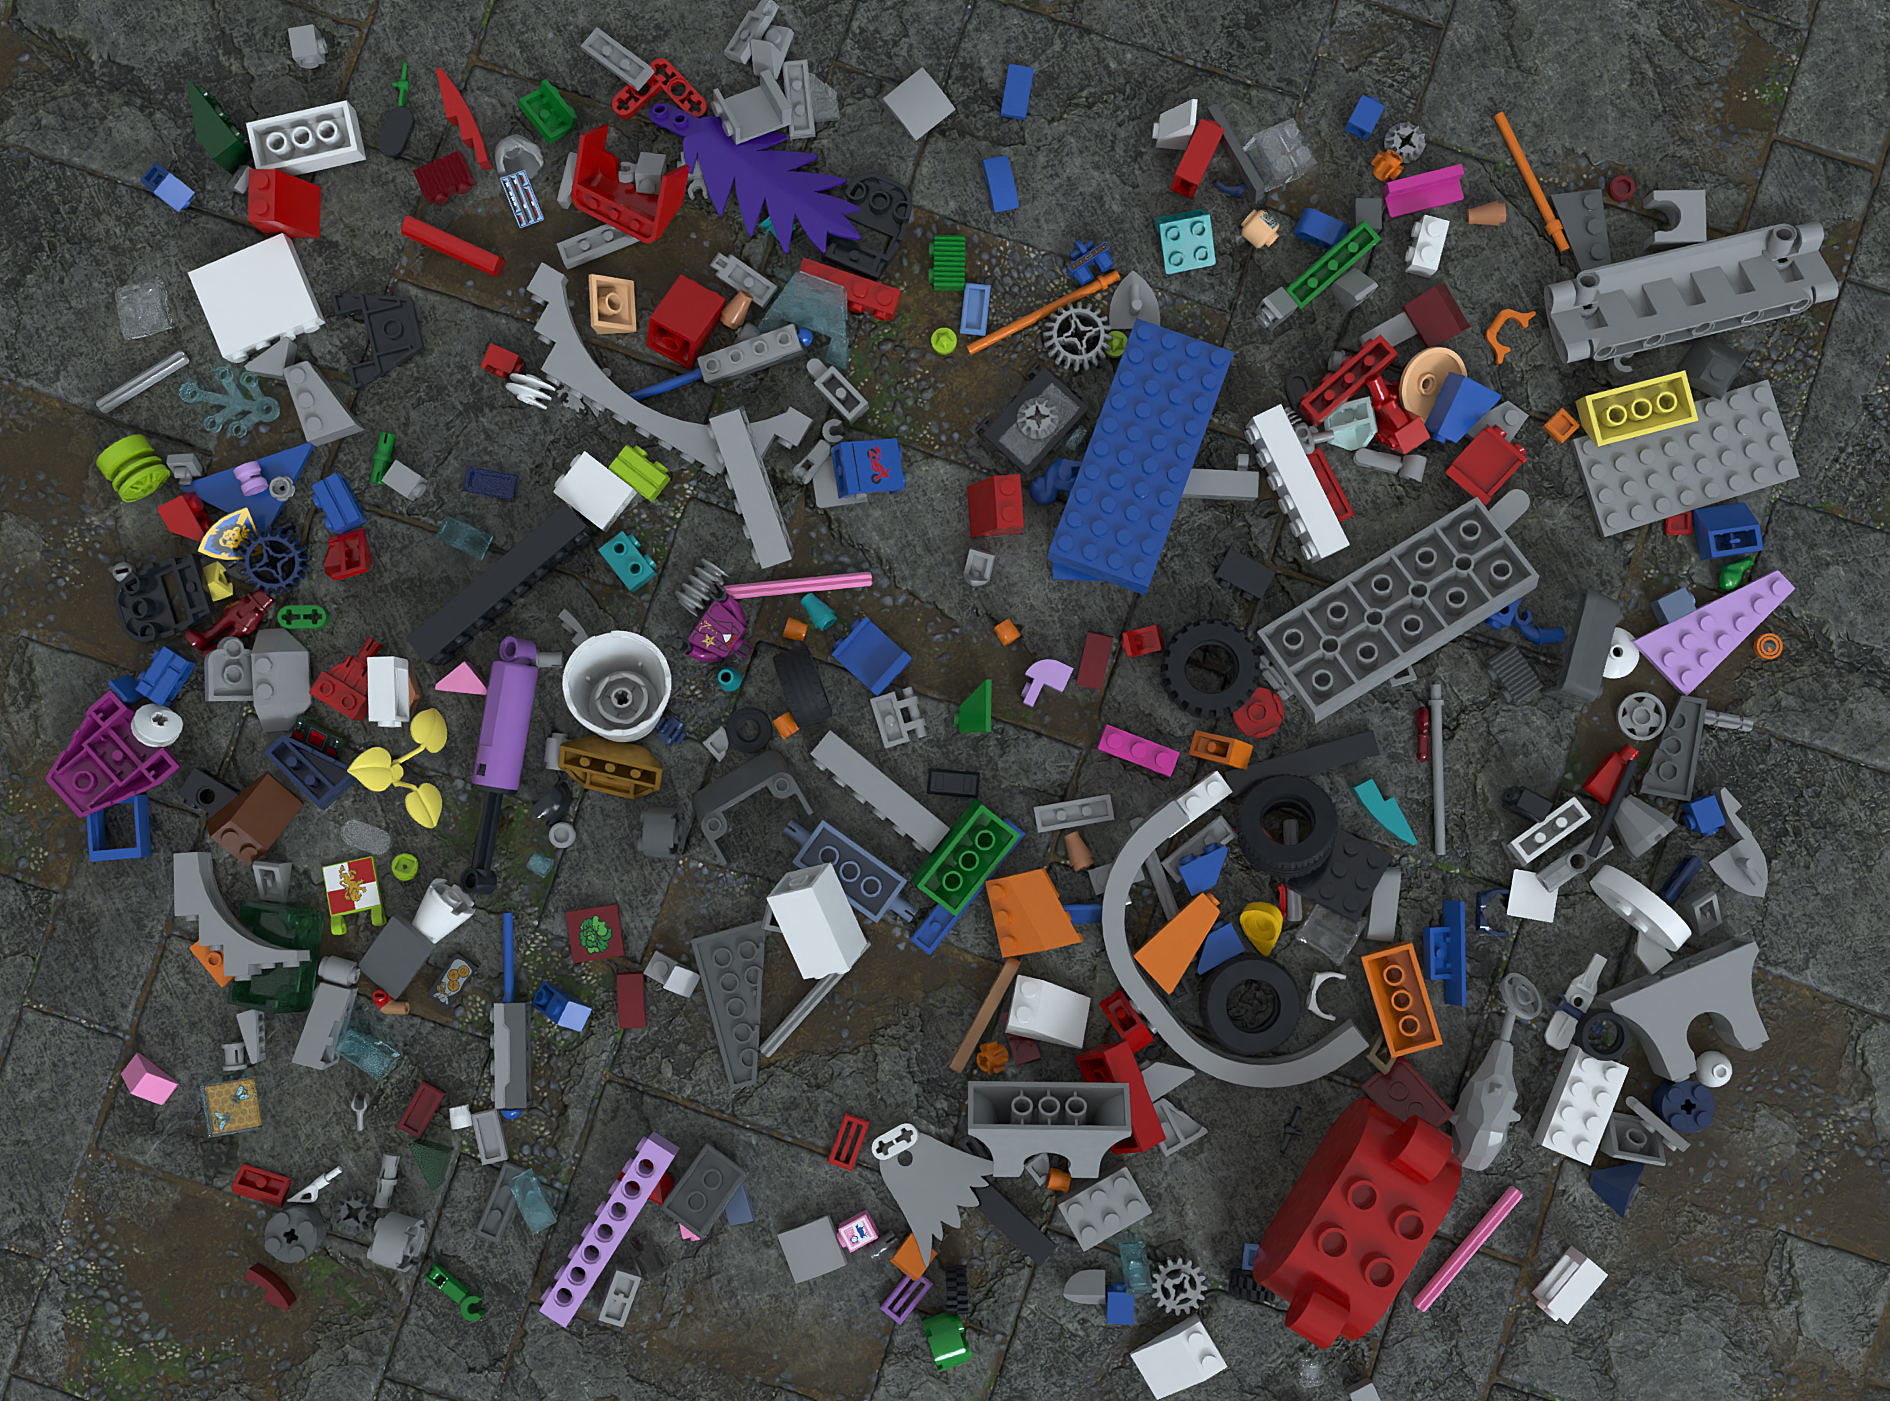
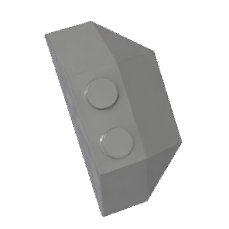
(280, 679)

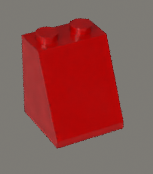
(283, 204)
(684, 321)
(996, 506)

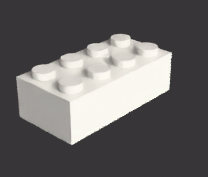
(307, 139)
(1580, 1105)

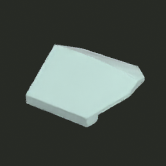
(1353, 424)

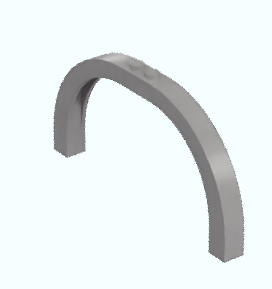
(1264, 1072)

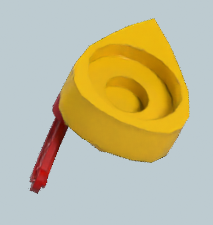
(1264, 922)

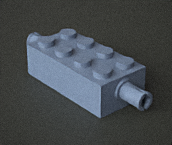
(864, 877)

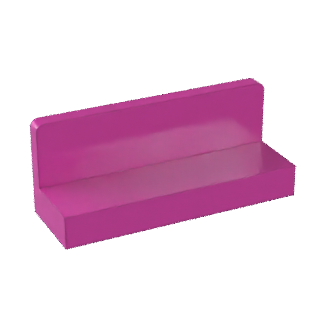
(1423, 191)

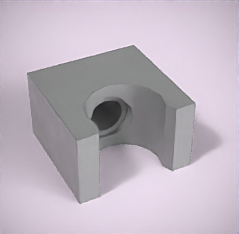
(1686, 217)

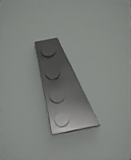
(1584, 227)
(1676, 753)

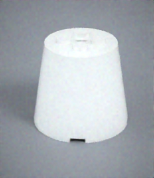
(616, 668)

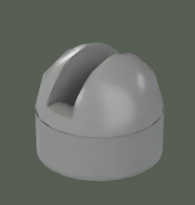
(120, 566)

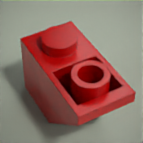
(186, 516)

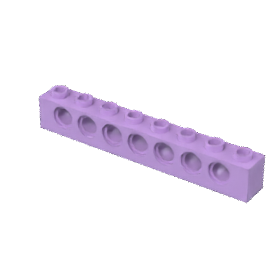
(563, 1307)

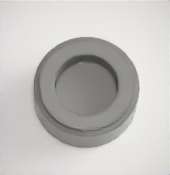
(562, 835)

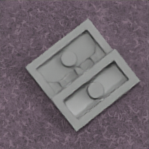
(918, 104)
(812, 1249)

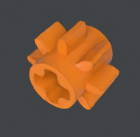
(1387, 165)
(992, 1057)

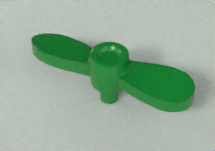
(403, 85)

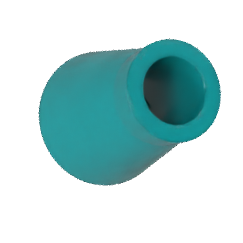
(819, 613)
(734, 683)

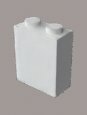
(594, 491)

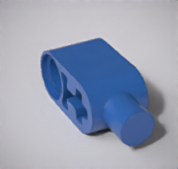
(1320, 229)

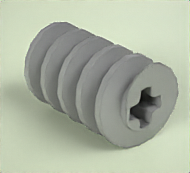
(700, 586)

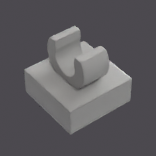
(184, 467)

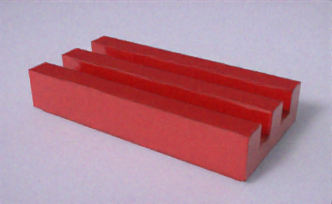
(856, 1120)

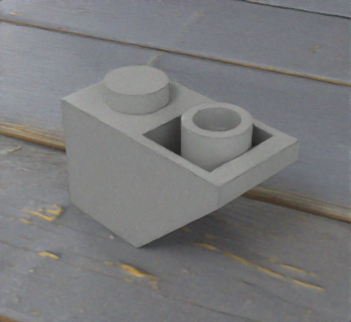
(1275, 309)

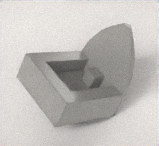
(978, 567)

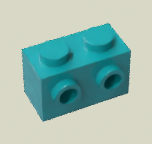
(628, 561)

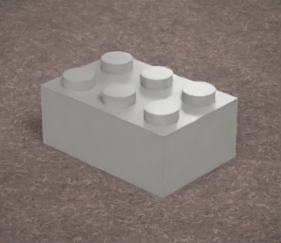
(1103, 1206)

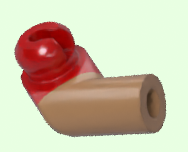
(388, 1005)

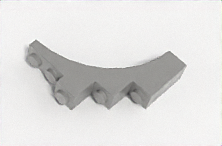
(199, 899)

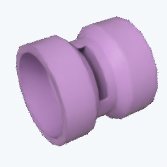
(250, 478)

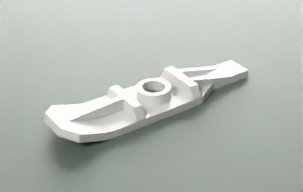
(1562, 1026)

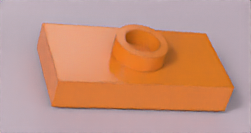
(213, 962)

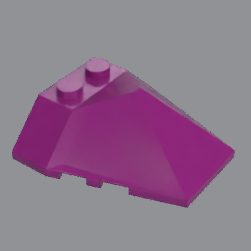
(107, 761)

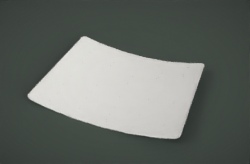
(1530, 899)

